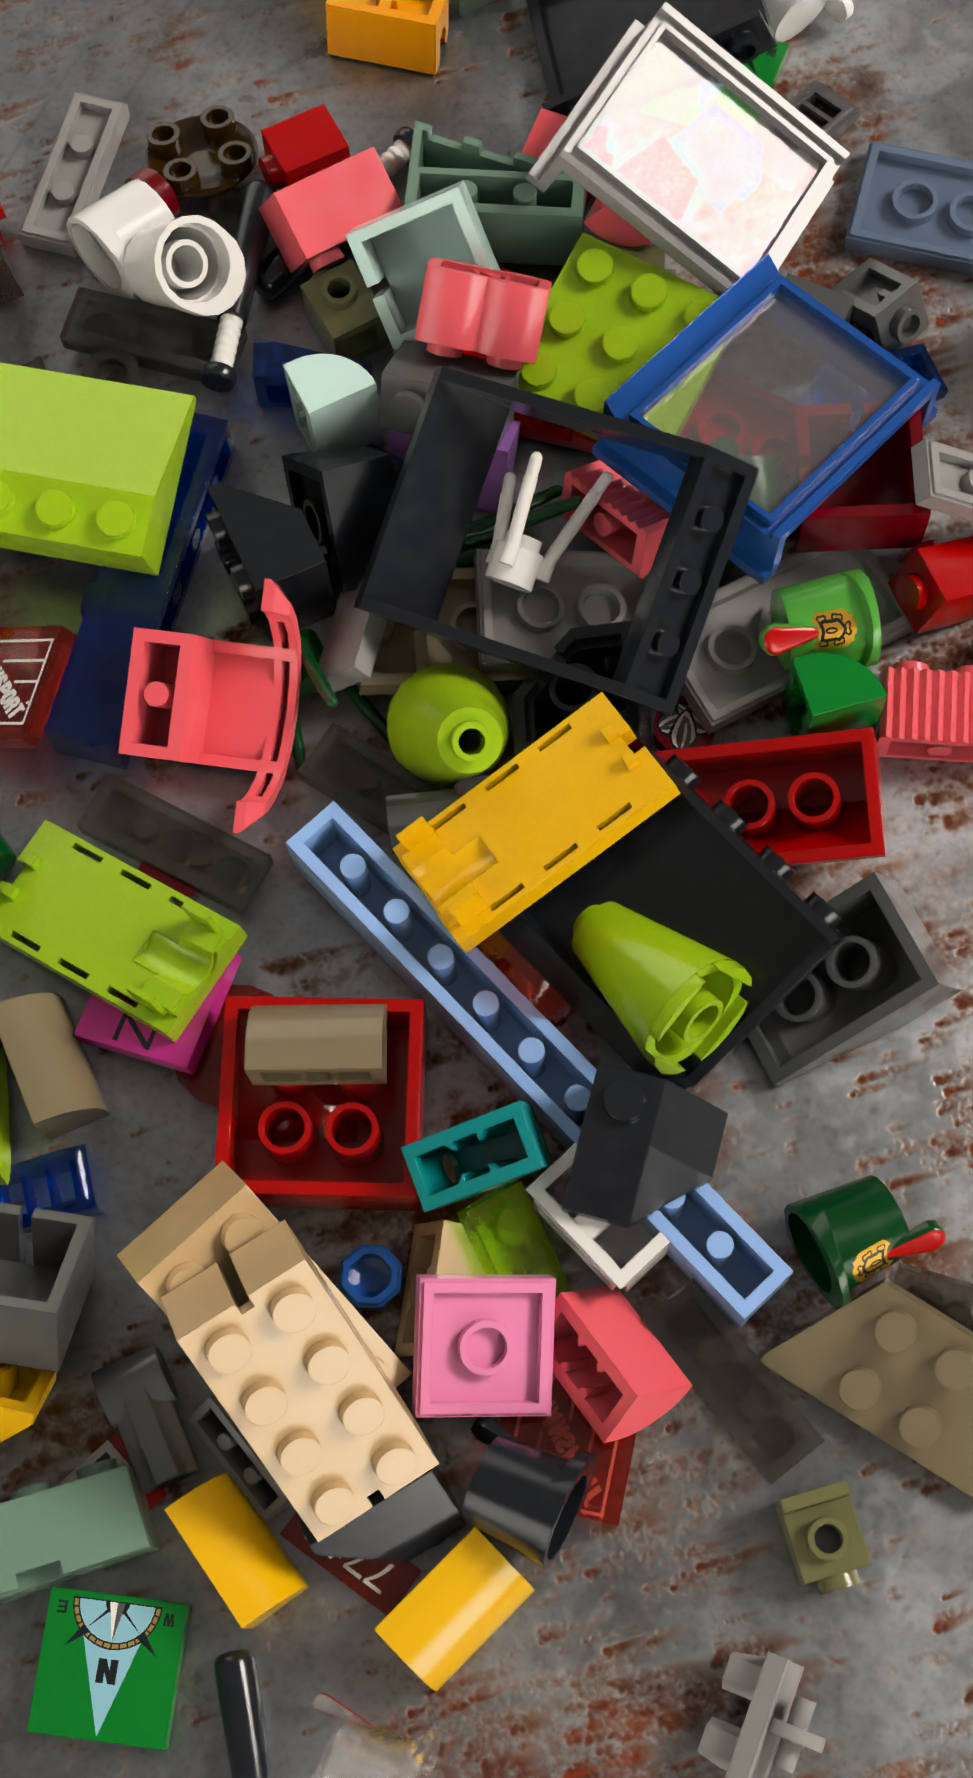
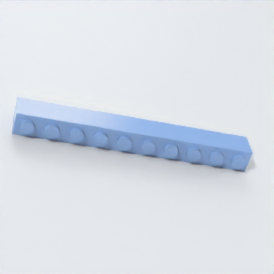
(517, 1045)

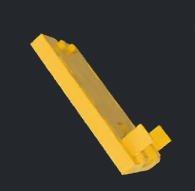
(533, 822)

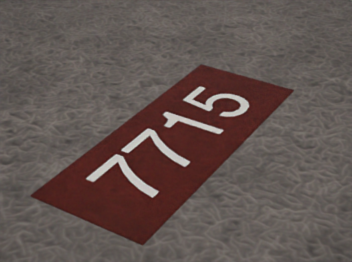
(376, 1581)

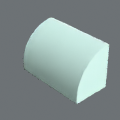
(333, 402)

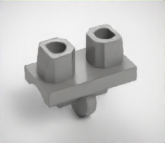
(771, 1688)

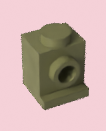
(799, 1521)

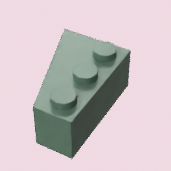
(515, 214)
(72, 1529)

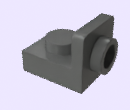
(885, 303)

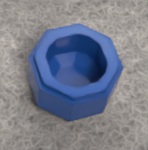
(371, 1277)

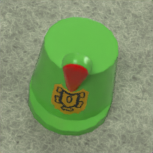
(825, 616)

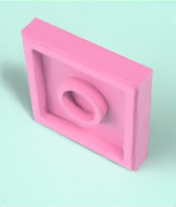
(483, 1345)

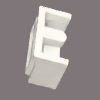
(611, 1251)

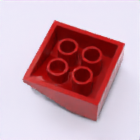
(331, 1140)

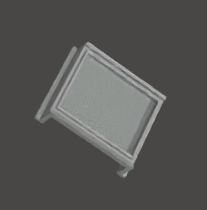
(693, 151)

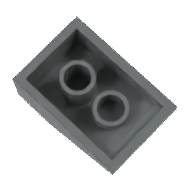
(863, 989)

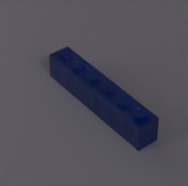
(94, 684)

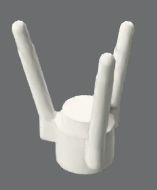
(515, 556)

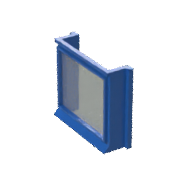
(776, 387)

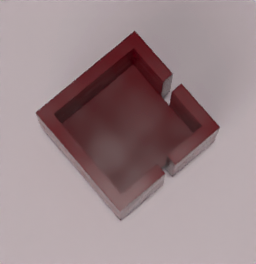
(873, 505)

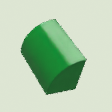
(831, 695)

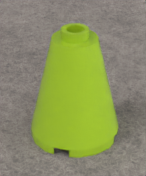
(432, 714)
(660, 984)

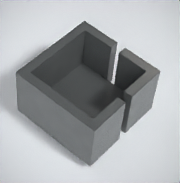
(45, 1298)

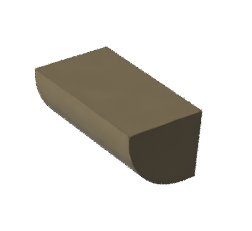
(316, 1044)
(50, 1063)

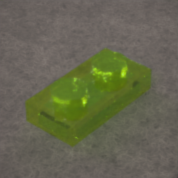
(510, 1235)

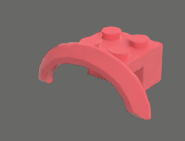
(219, 702)

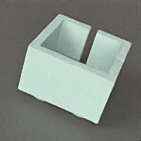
(403, 244)

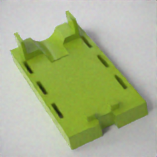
(115, 930)

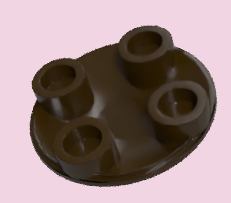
(202, 152)

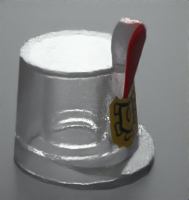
(367, 1751)

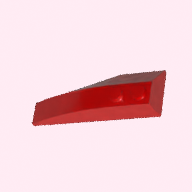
(799, 794)

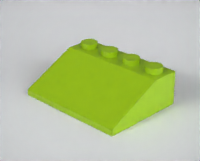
(89, 467)

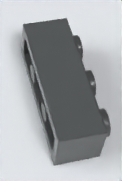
(238, 1458)

